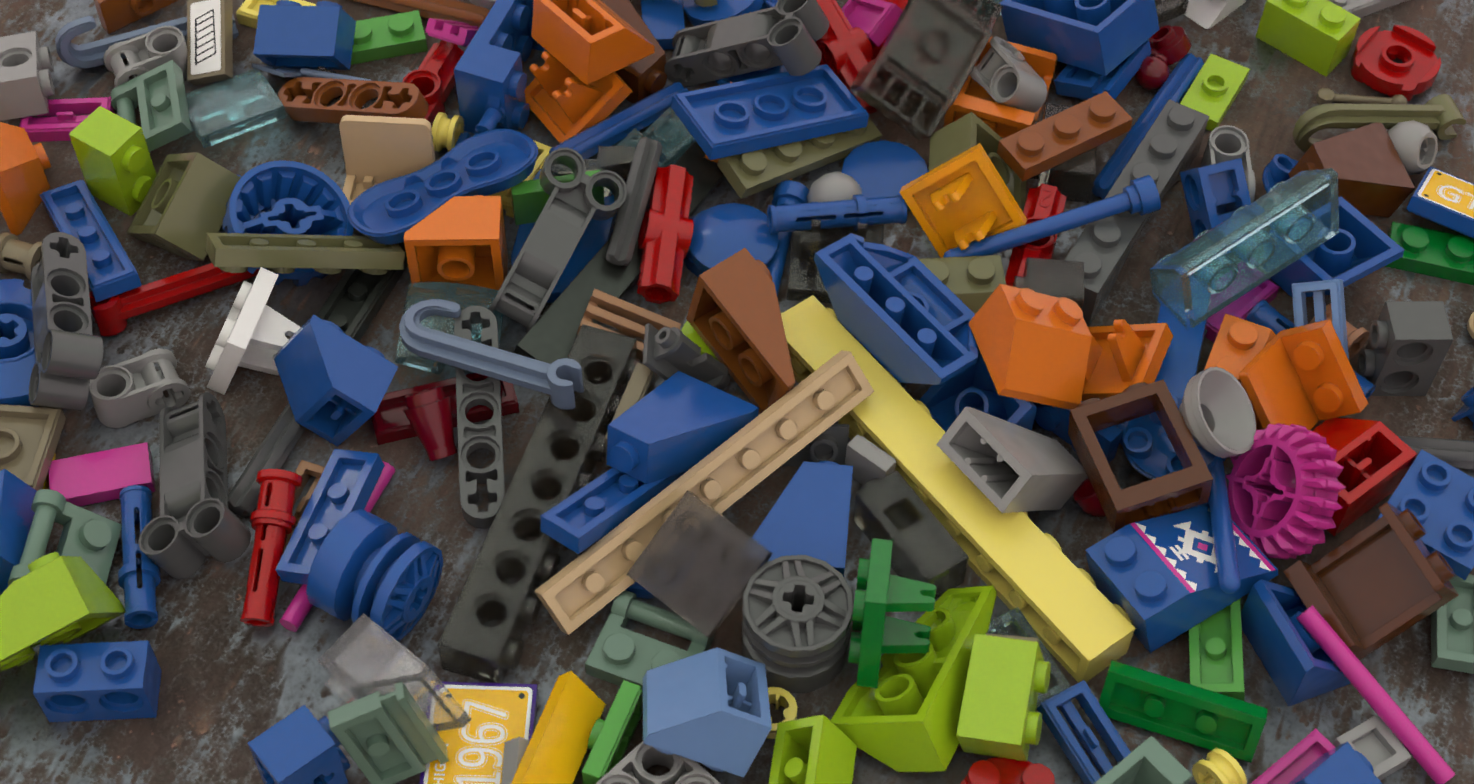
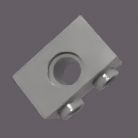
(24, 76)

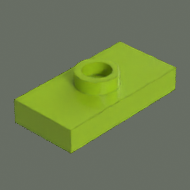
(1215, 89)

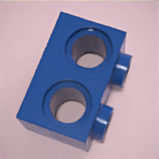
(1214, 193)
(97, 681)

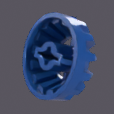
(299, 203)

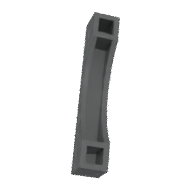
(1106, 243)

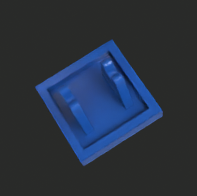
(1443, 505)

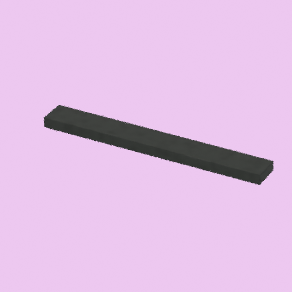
(557, 328)

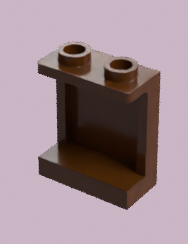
(1376, 582)

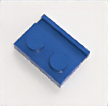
(1087, 84)

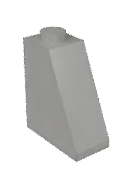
(1011, 463)

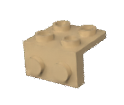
(383, 149)

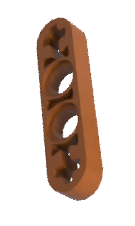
(308, 96)

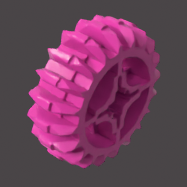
(1304, 470)

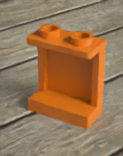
(1000, 117)

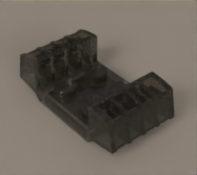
(926, 61)

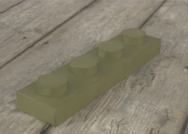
(767, 167)
(290, 251)

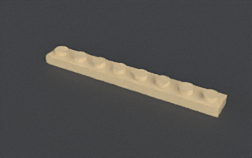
(718, 479)

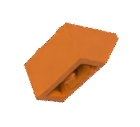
(587, 37)

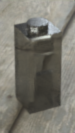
(921, 544)

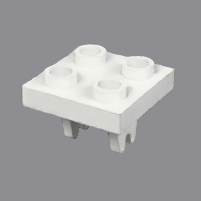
(250, 334)

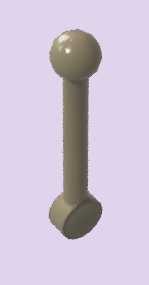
(1327, 96)

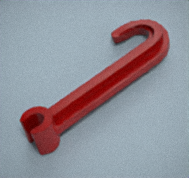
(113, 312)

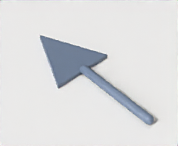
(304, 72)

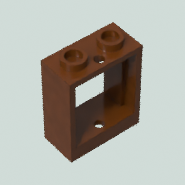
(1150, 498)

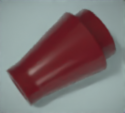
(432, 421)

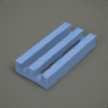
(1337, 305)

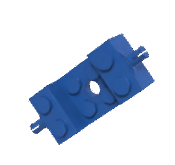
(491, 72)

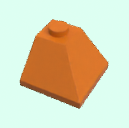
(20, 176)

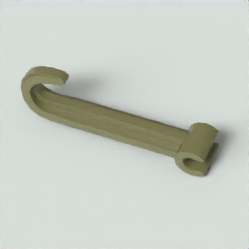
(1437, 113)

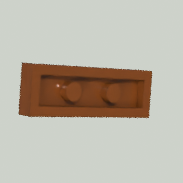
(1064, 135)

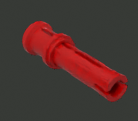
(271, 525)

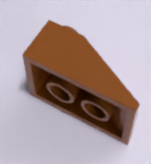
(743, 326)

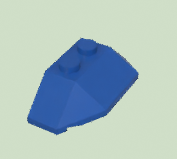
(898, 310)

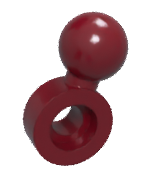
(1167, 48)

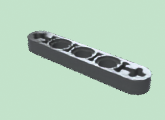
(482, 436)

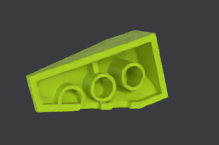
(52, 605)
(919, 696)

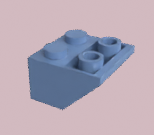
(708, 709)

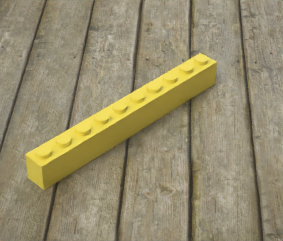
(1002, 548)

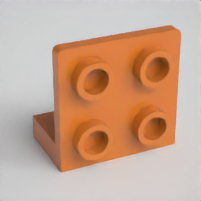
(1303, 378)

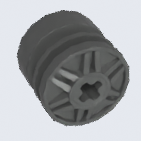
(800, 647)

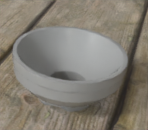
(1218, 413)

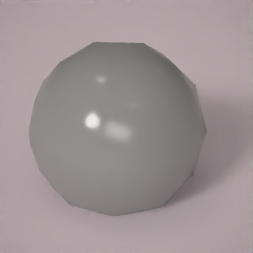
(1415, 145)
(833, 187)

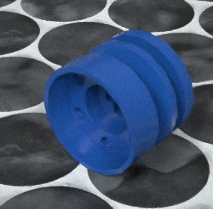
(375, 573)

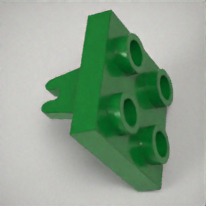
(880, 594)

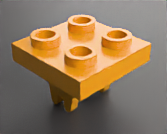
(962, 201)

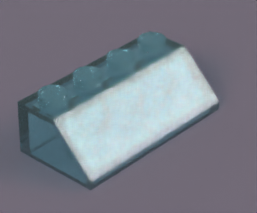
(1248, 247)

